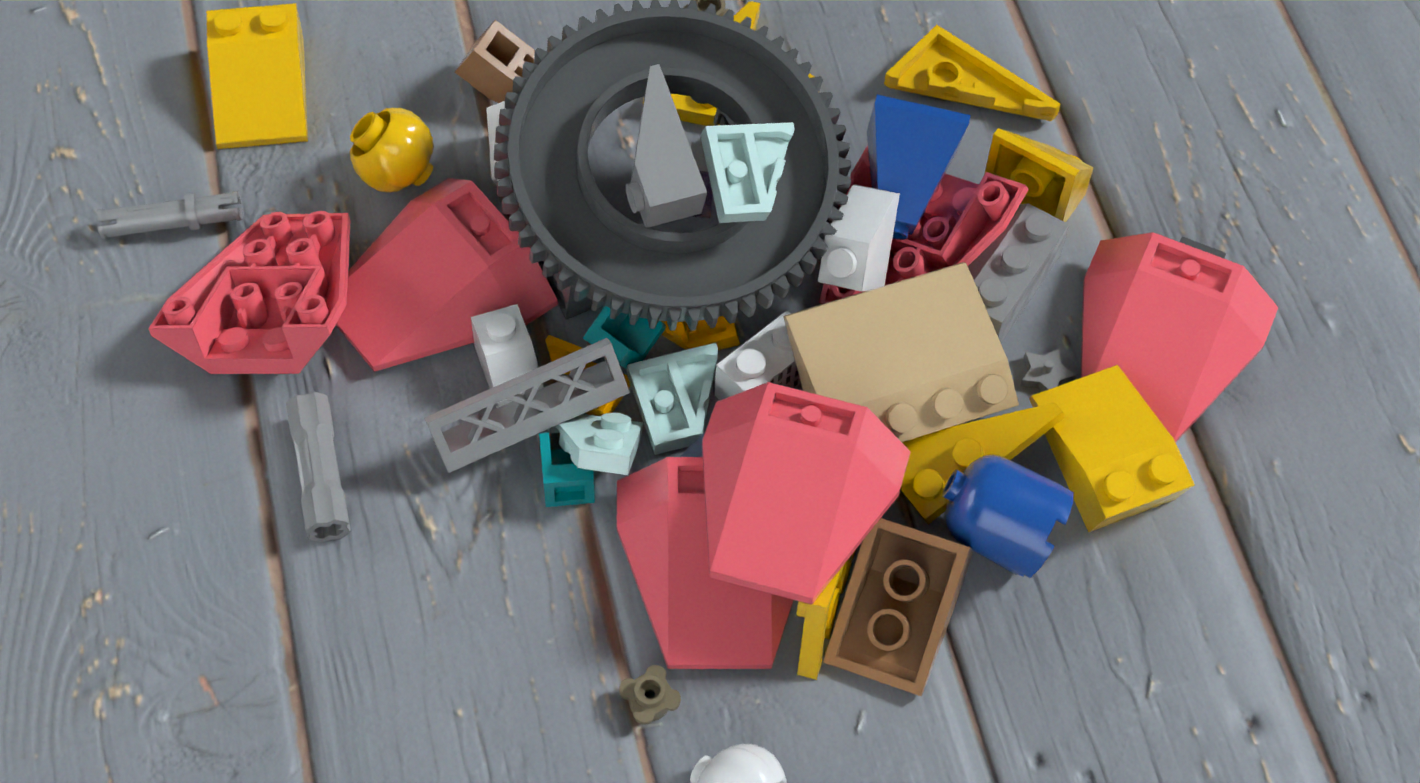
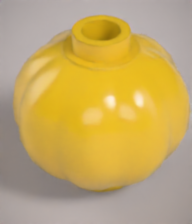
(391, 149)

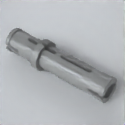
(190, 212)

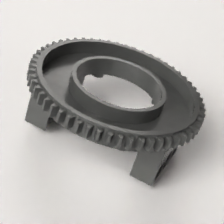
(607, 259)

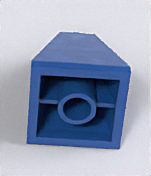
(911, 153)

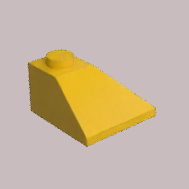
(1053, 177)

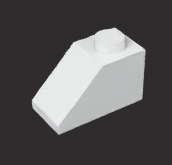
(862, 245)
(503, 346)

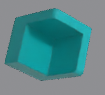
(628, 341)
(562, 480)

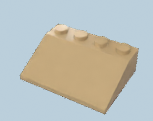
(908, 352)

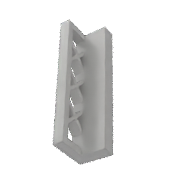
(529, 412)

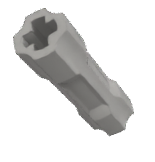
(322, 494)

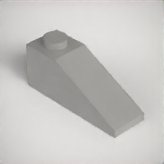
(664, 172)

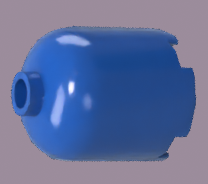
(1005, 512)

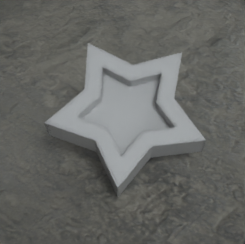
(1046, 371)

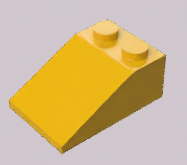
(257, 75)
(1112, 448)

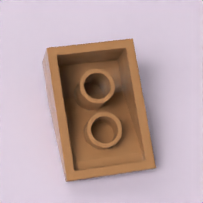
(898, 605)

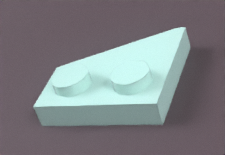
(745, 167)
(674, 395)
(600, 442)

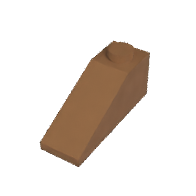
(495, 62)

